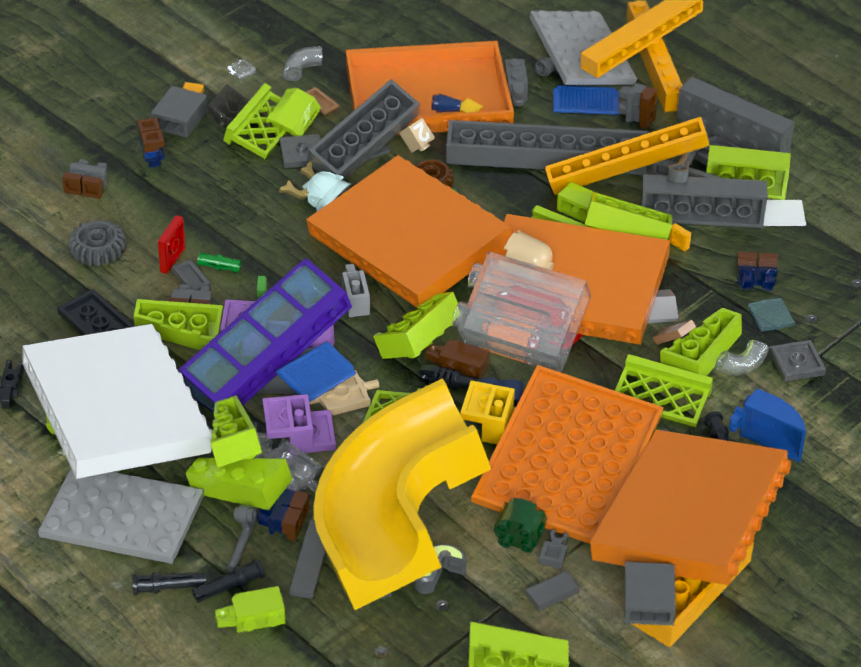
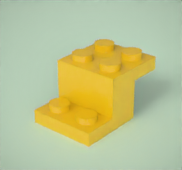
(490, 406)

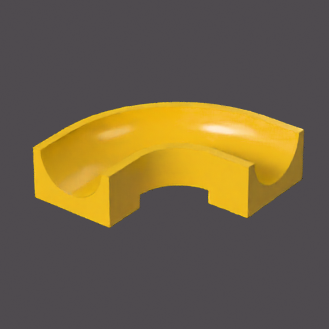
(375, 488)

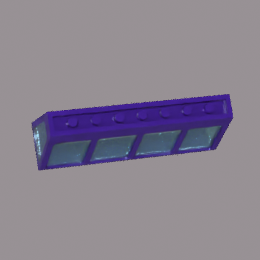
(266, 336)

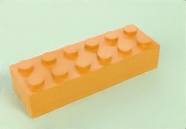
(691, 600)

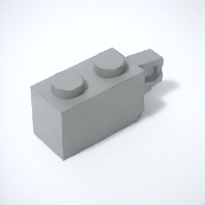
(357, 291)

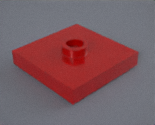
(171, 244)

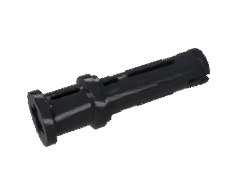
(715, 425)
(238, 577)
(157, 582)

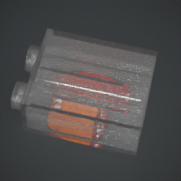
(522, 311)

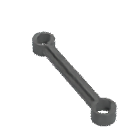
(679, 172)

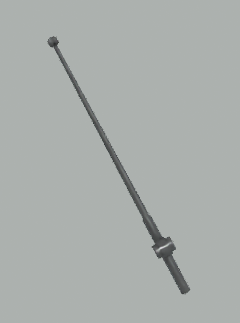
(246, 517)

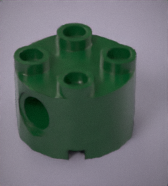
(520, 525)

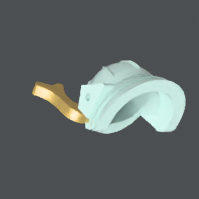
(320, 189)

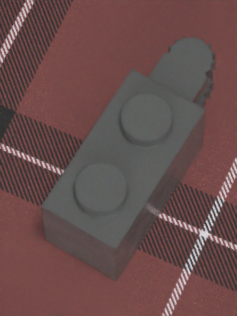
(517, 80)

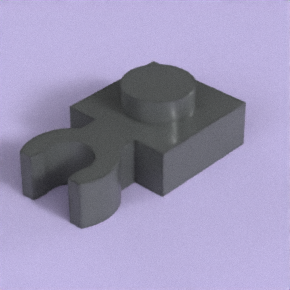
(554, 551)

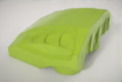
(295, 112)

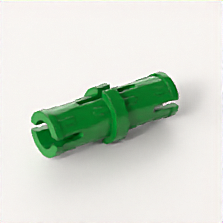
(219, 262)

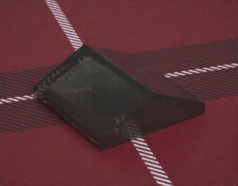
(226, 106)

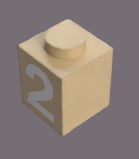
(417, 136)

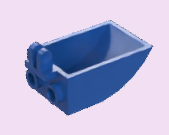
(770, 423)

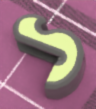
(450, 558)

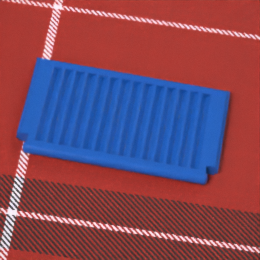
(585, 100)
(317, 371)

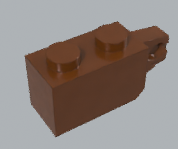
(460, 356)

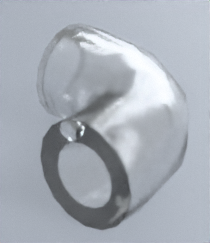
(301, 59)
(742, 363)

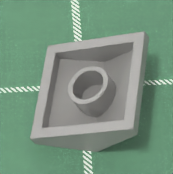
(664, 307)

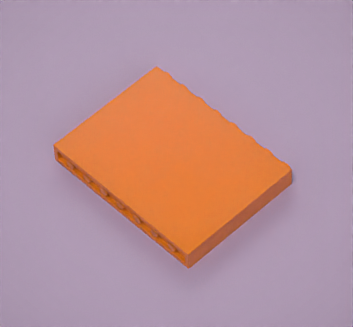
(452, 69)
(408, 231)
(618, 268)
(691, 505)

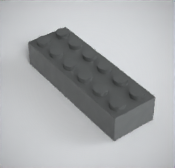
(734, 118)
(364, 131)
(707, 200)

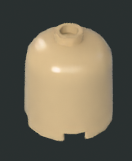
(529, 250)

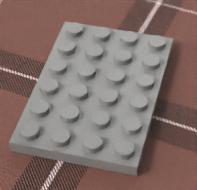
(570, 34)
(123, 514)

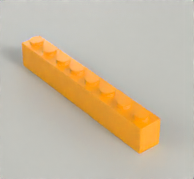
(638, 35)
(658, 64)
(628, 155)

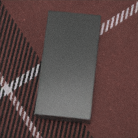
(190, 275)
(552, 591)

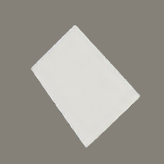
(784, 213)

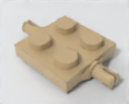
(347, 395)

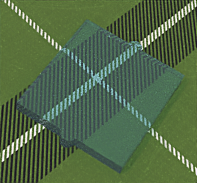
(771, 314)

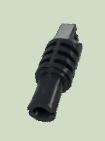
(452, 379)

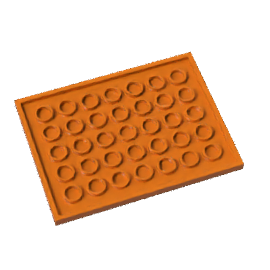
(568, 451)

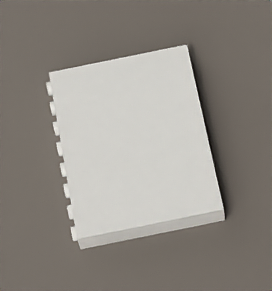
(116, 400)

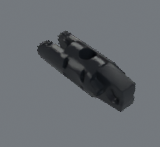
(10, 383)

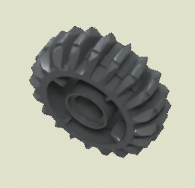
(97, 242)

